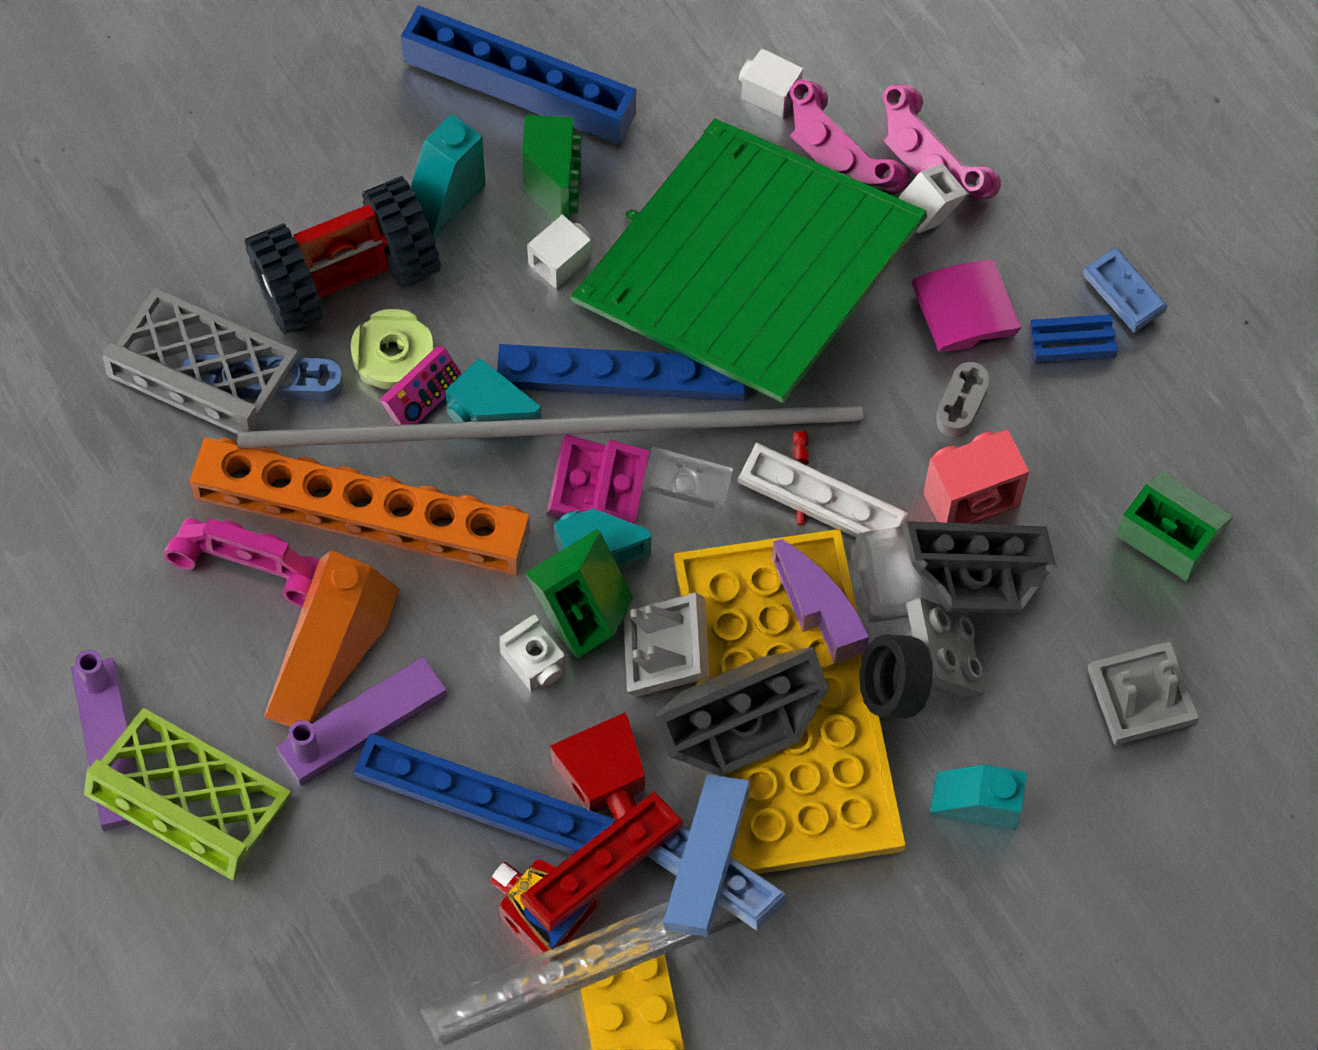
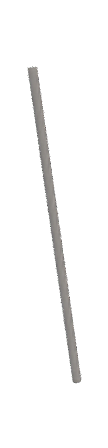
(549, 426)

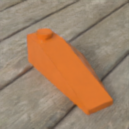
(336, 628)

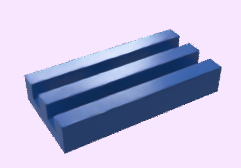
(1073, 331)

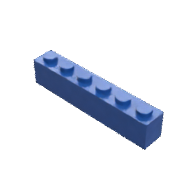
(518, 74)

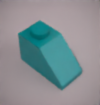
(488, 396)
(623, 538)
(980, 795)

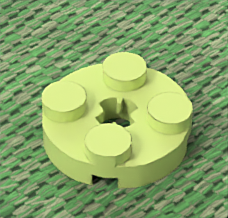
(387, 327)

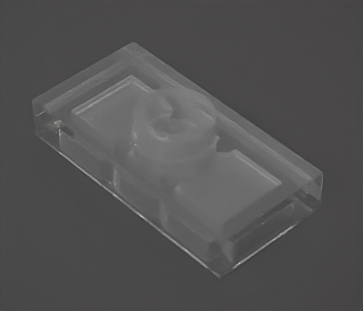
(687, 478)

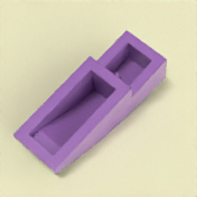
(819, 603)

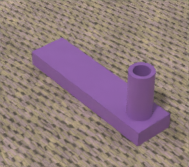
(101, 718)
(346, 729)

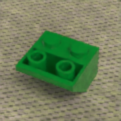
(552, 163)
(1172, 525)
(582, 593)

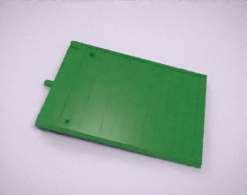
(749, 259)

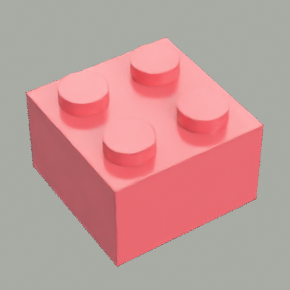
(976, 479)

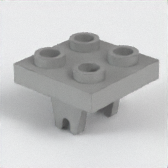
(666, 644)
(950, 647)
(1142, 693)

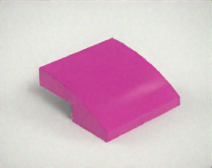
(966, 305)
(598, 478)

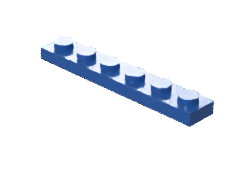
(614, 373)
(478, 795)

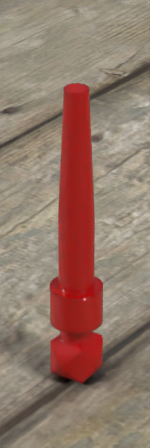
(800, 454)

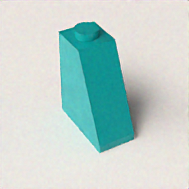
(448, 172)

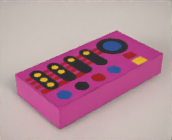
(421, 388)

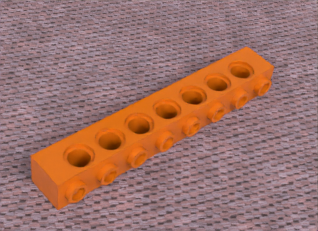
(294, 503)

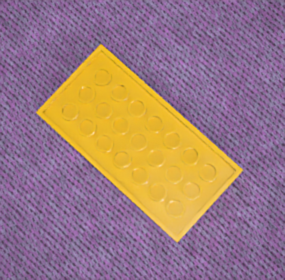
(834, 787)

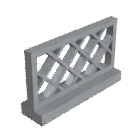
(177, 385)

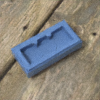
(1125, 289)

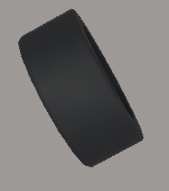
(913, 676)

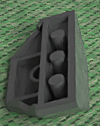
(980, 564)
(743, 712)

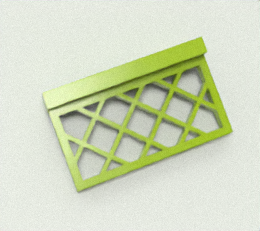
(173, 823)

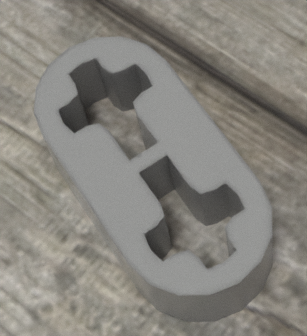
(954, 395)

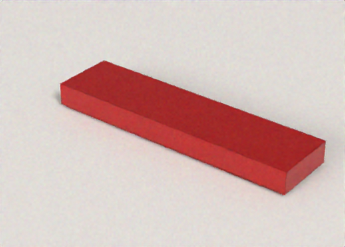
(601, 861)

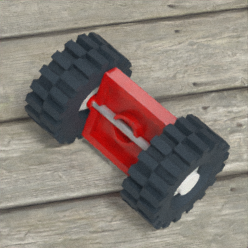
(343, 252)

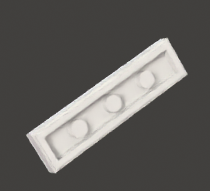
(817, 493)

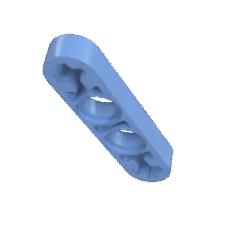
(294, 391)

